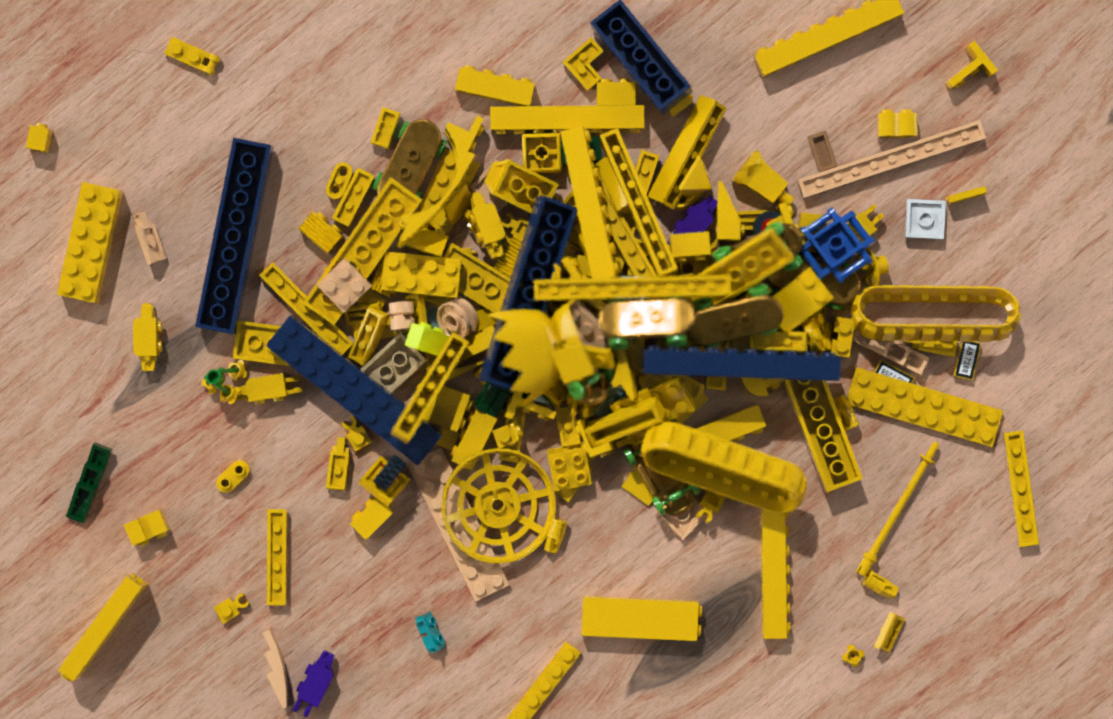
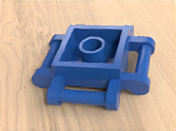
(836, 245)

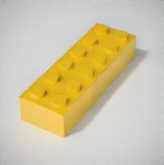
(90, 242)

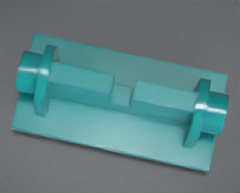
(427, 624)

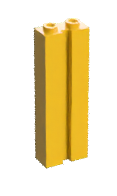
(641, 618)
(102, 627)

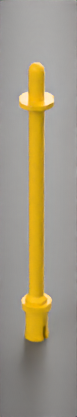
(870, 556)

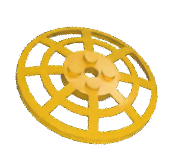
(510, 505)

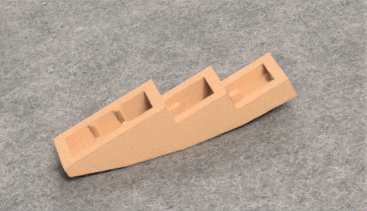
(894, 352)
(277, 676)

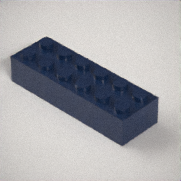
(641, 57)

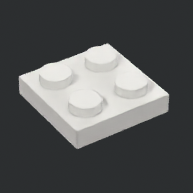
(925, 219)

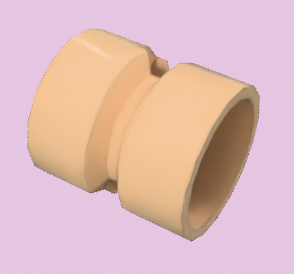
(401, 315)

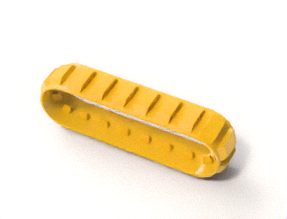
(936, 294)
(724, 467)

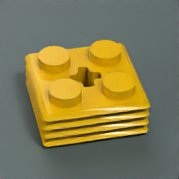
(550, 143)

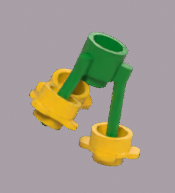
(216, 378)

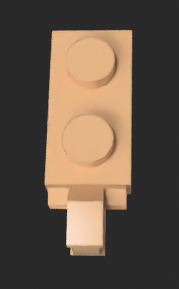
(148, 239)

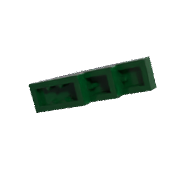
(89, 482)

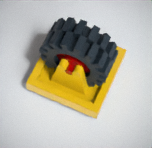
(385, 479)

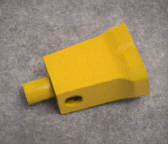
(762, 180)

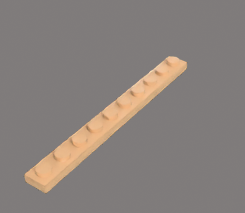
(891, 159)

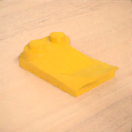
(518, 184)

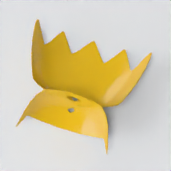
(533, 342)

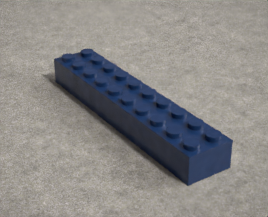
(234, 236)
(540, 250)
(744, 364)
(350, 386)

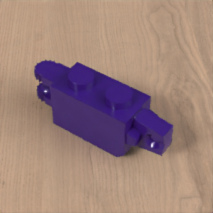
(697, 217)
(316, 683)

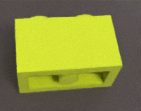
(426, 339)

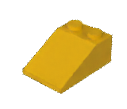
(728, 222)
(801, 299)

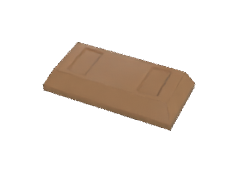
(822, 151)

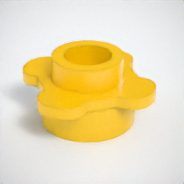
(852, 650)

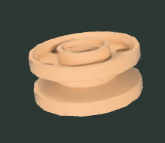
(457, 317)

